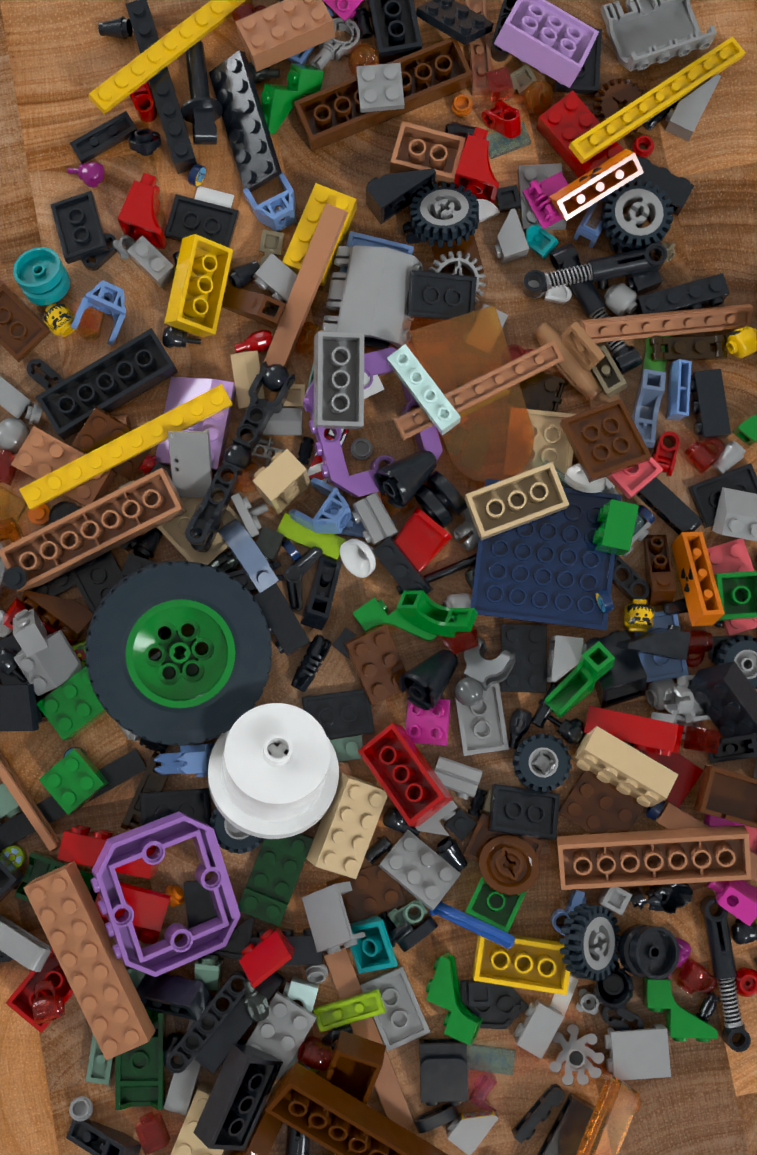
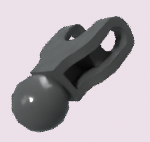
(482, 673)

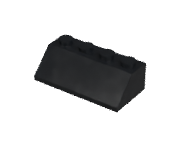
(237, 1098)

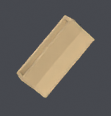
(245, 369)

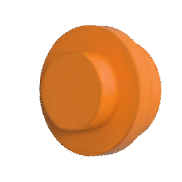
(461, 105)
(39, 515)
(177, 895)

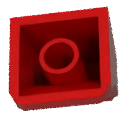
(474, 167)
(141, 212)
(422, 539)

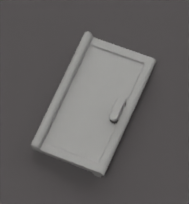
(192, 456)

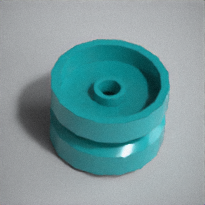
(41, 276)

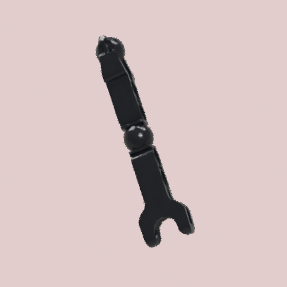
(239, 454)

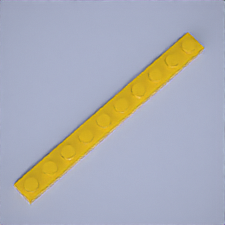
(162, 53)
(656, 100)
(125, 447)

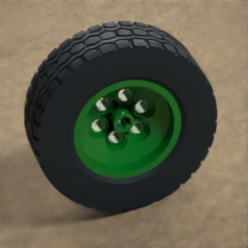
(228, 672)

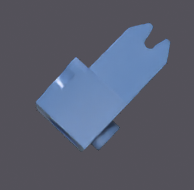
(266, 211)
(112, 306)
(331, 516)
(189, 760)

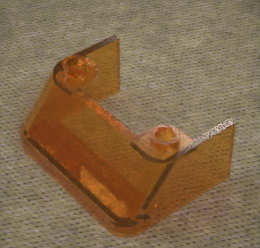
(610, 1117)

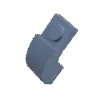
(647, 404)
(248, 555)

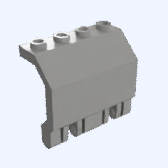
(653, 31)
(371, 293)

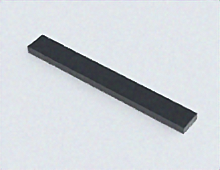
(115, 773)

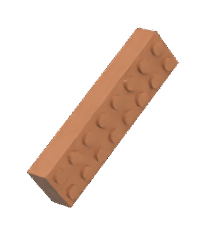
(95, 529)
(654, 857)
(89, 960)

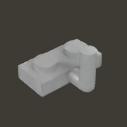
(249, 516)

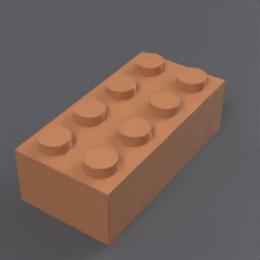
(284, 31)
(45, 454)

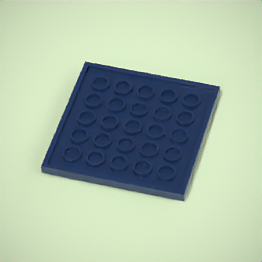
(547, 567)

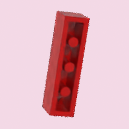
(637, 730)

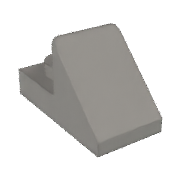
(433, 824)

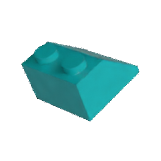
(375, 949)

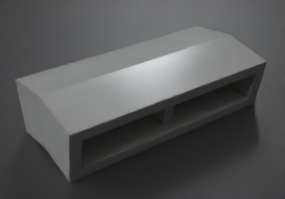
(286, 422)

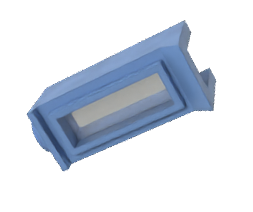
(591, 223)

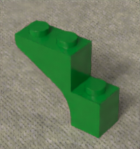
(279, 99)
(374, 614)
(581, 680)
(446, 993)
(679, 1021)

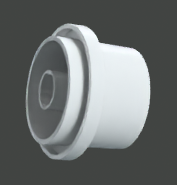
(273, 772)

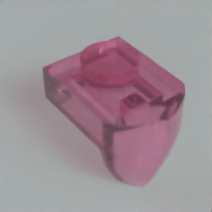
(483, 1086)

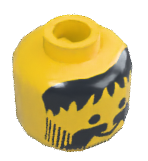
(59, 319)
(742, 341)
(638, 616)

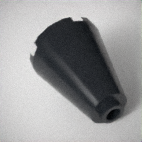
(405, 477)
(429, 679)

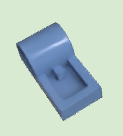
(576, 898)

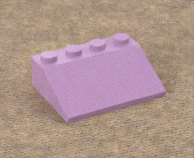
(547, 39)
(183, 390)

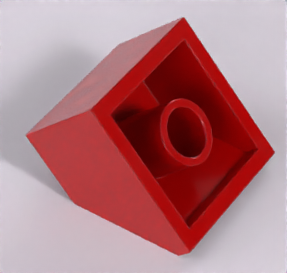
(266, 956)

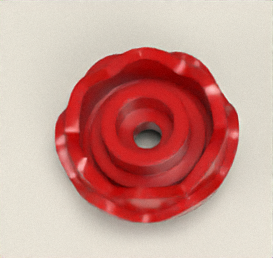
(746, 974)

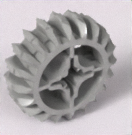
(458, 261)

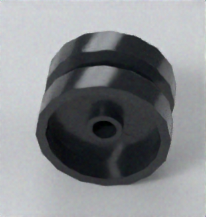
(440, 499)
(648, 951)

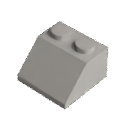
(736, 514)
(563, 656)
(51, 665)

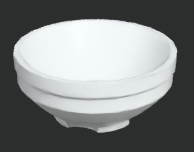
(577, 479)
(355, 560)

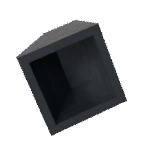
(626, 678)

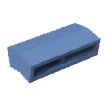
(678, 389)

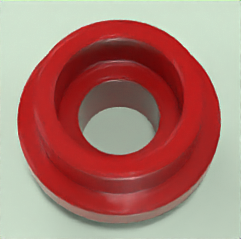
(647, 142)
(148, 464)

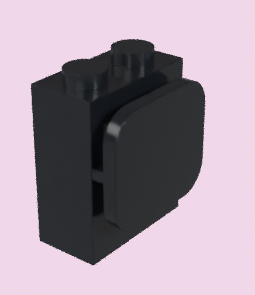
(443, 1071)

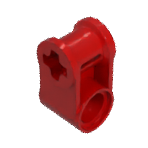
(143, 98)
(503, 119)
(666, 456)

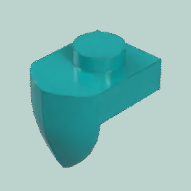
(540, 241)

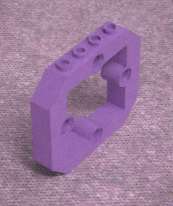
(331, 452)
(197, 940)

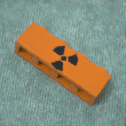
(596, 184)
(697, 579)

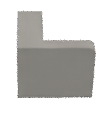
(614, 899)

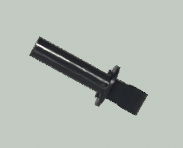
(200, 109)

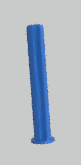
(474, 925)

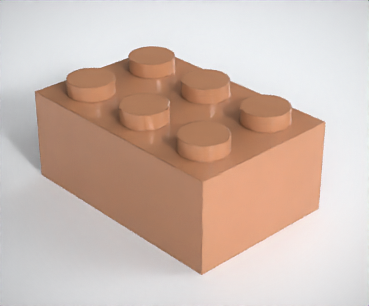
(426, 149)

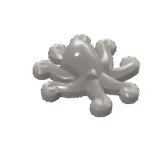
(575, 1055)

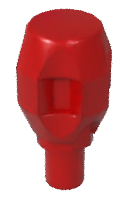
(257, 341)

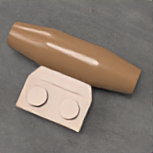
(579, 357)

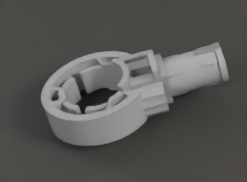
(335, 47)

